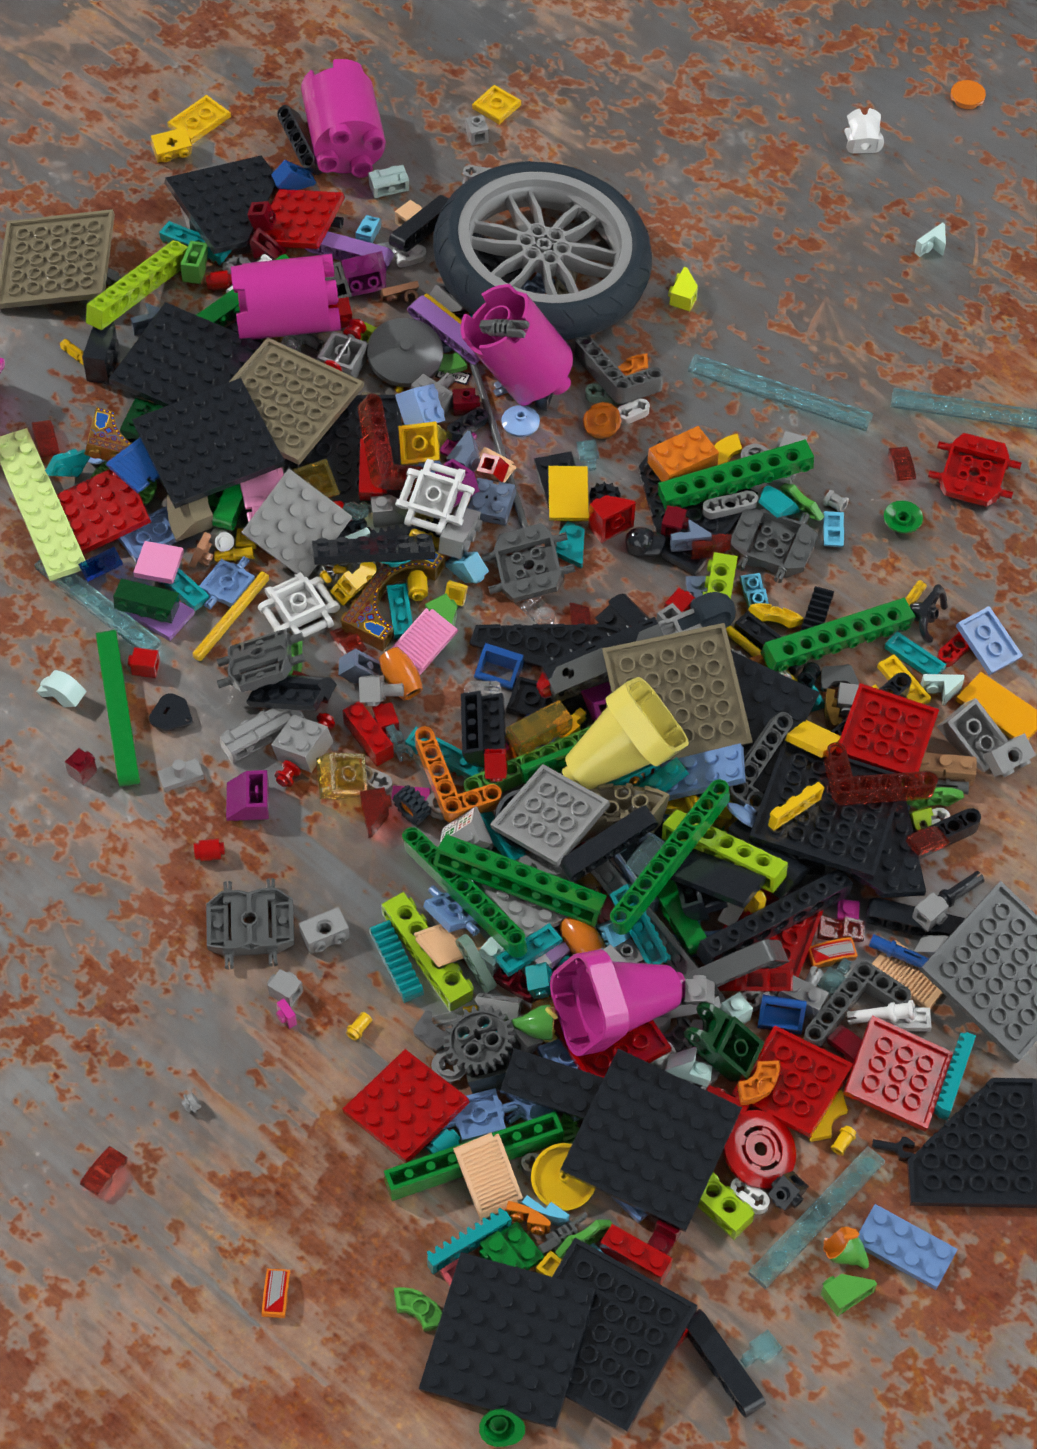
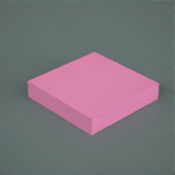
(158, 562)

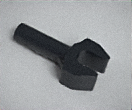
(895, 1147)

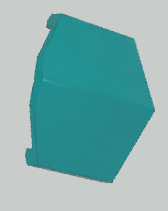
(777, 502)

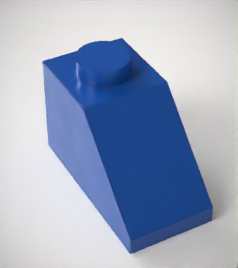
(292, 177)

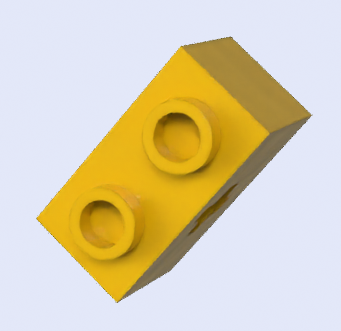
(177, 139)

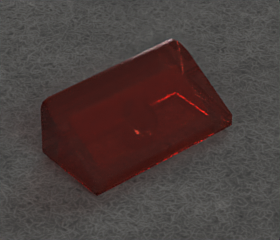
(579, 614)

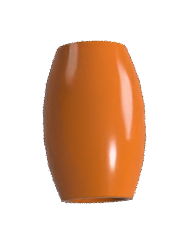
(400, 669)
(580, 936)

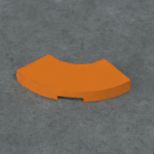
(634, 364)
(760, 1083)

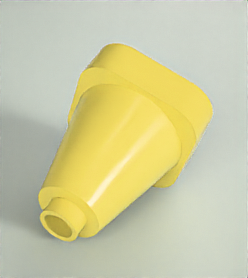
(625, 737)

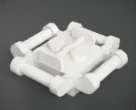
(434, 496)
(299, 604)

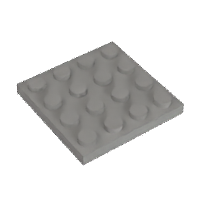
(294, 518)
(550, 815)
(523, 913)

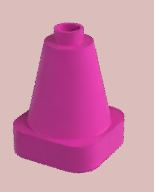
(608, 998)

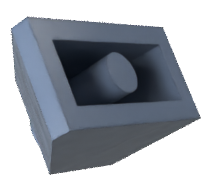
(466, 452)
(357, 664)

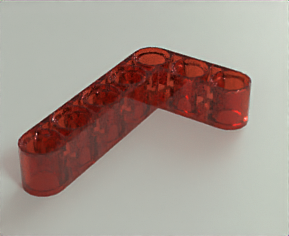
(377, 447)
(873, 788)

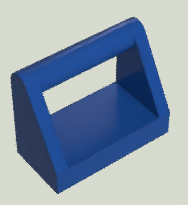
(501, 658)
(783, 1018)

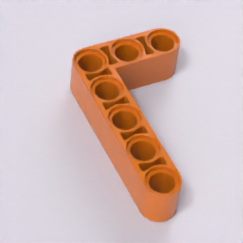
(445, 782)

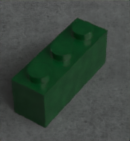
(146, 600)

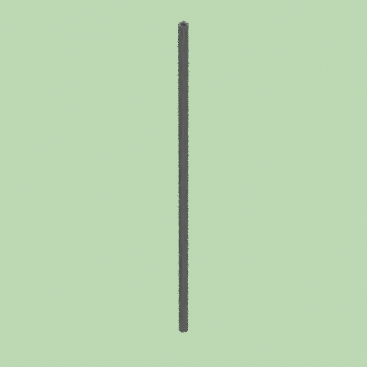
(497, 440)

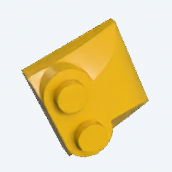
(419, 443)

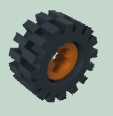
(412, 805)

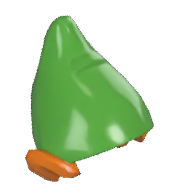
(846, 1248)

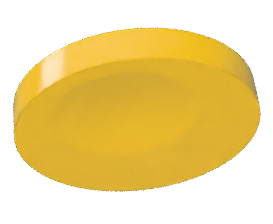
(555, 1186)

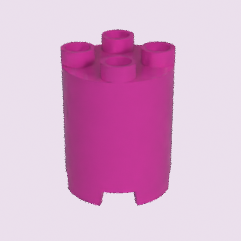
(343, 119)
(286, 297)
(523, 366)

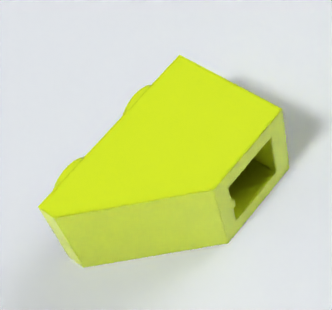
(684, 291)

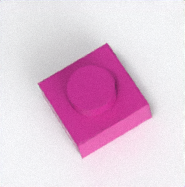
(848, 909)
(286, 1014)

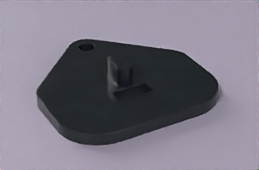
(175, 717)

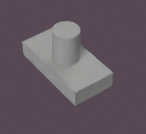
(180, 774)

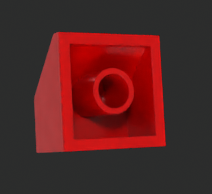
(611, 516)

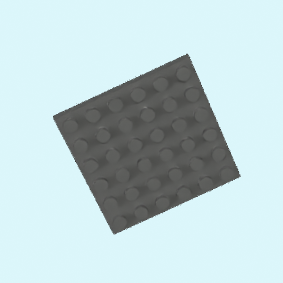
(992, 970)

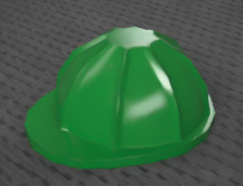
(501, 1428)

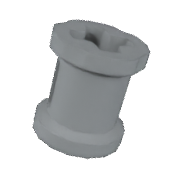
(840, 503)

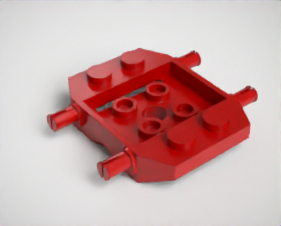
(979, 489)

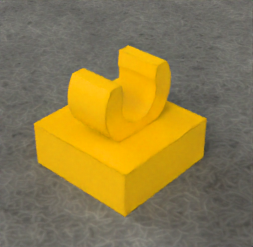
(456, 592)

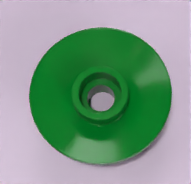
(903, 511)

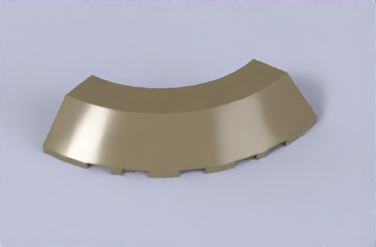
(189, 518)
(624, 801)

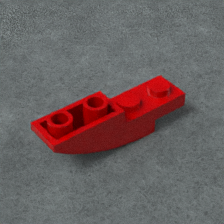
(762, 981)

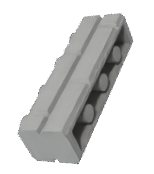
(255, 733)

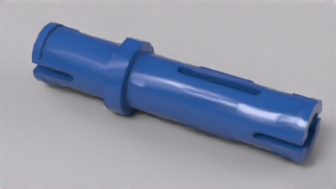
(897, 951)

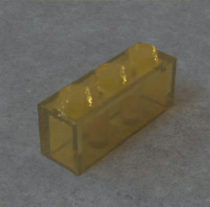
(539, 728)

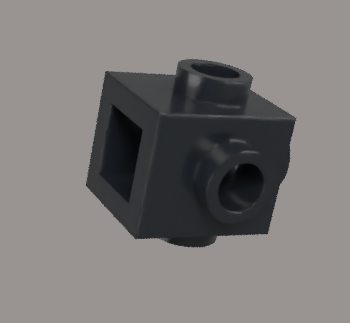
(788, 1191)

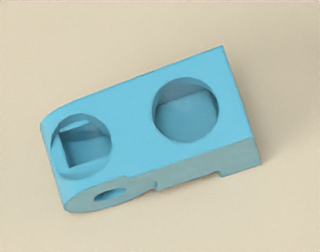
(368, 229)

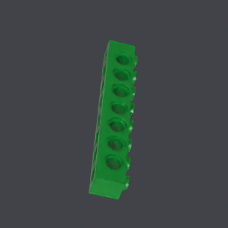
(736, 475)
(886, 617)
(519, 880)

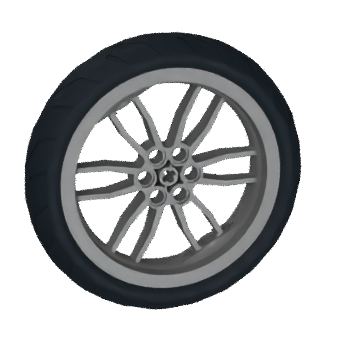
(545, 248)

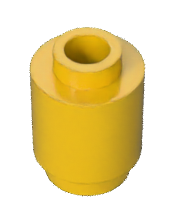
(417, 585)

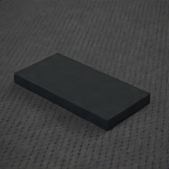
(527, 700)
(719, 878)

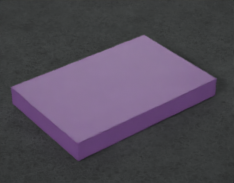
(166, 629)

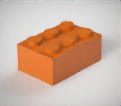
(682, 455)

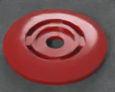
(743, 1159)

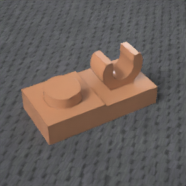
(393, 292)
(202, 552)

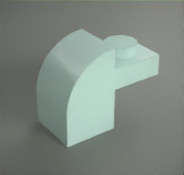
(62, 688)

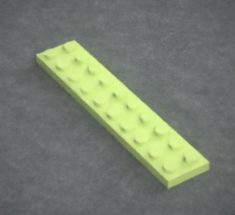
(39, 505)

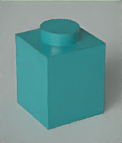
(538, 980)

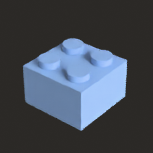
(420, 405)

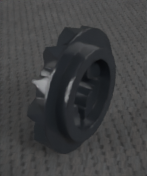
(597, 491)

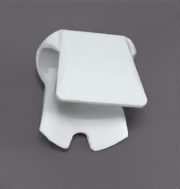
(864, 132)

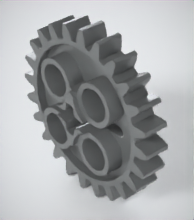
(479, 1039)

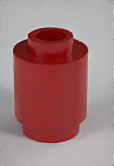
(219, 280)
(209, 850)

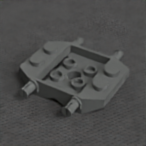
(777, 531)
(543, 578)
(256, 653)
(252, 937)

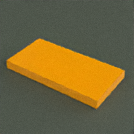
(1006, 709)

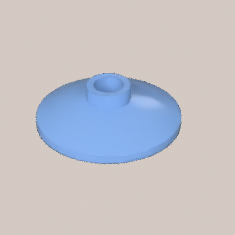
(520, 420)
(743, 813)

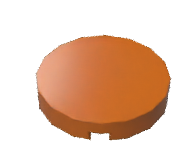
(967, 94)
(602, 420)

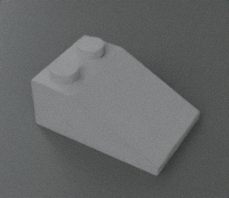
(972, 732)

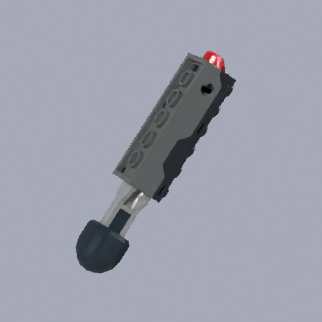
(586, 666)

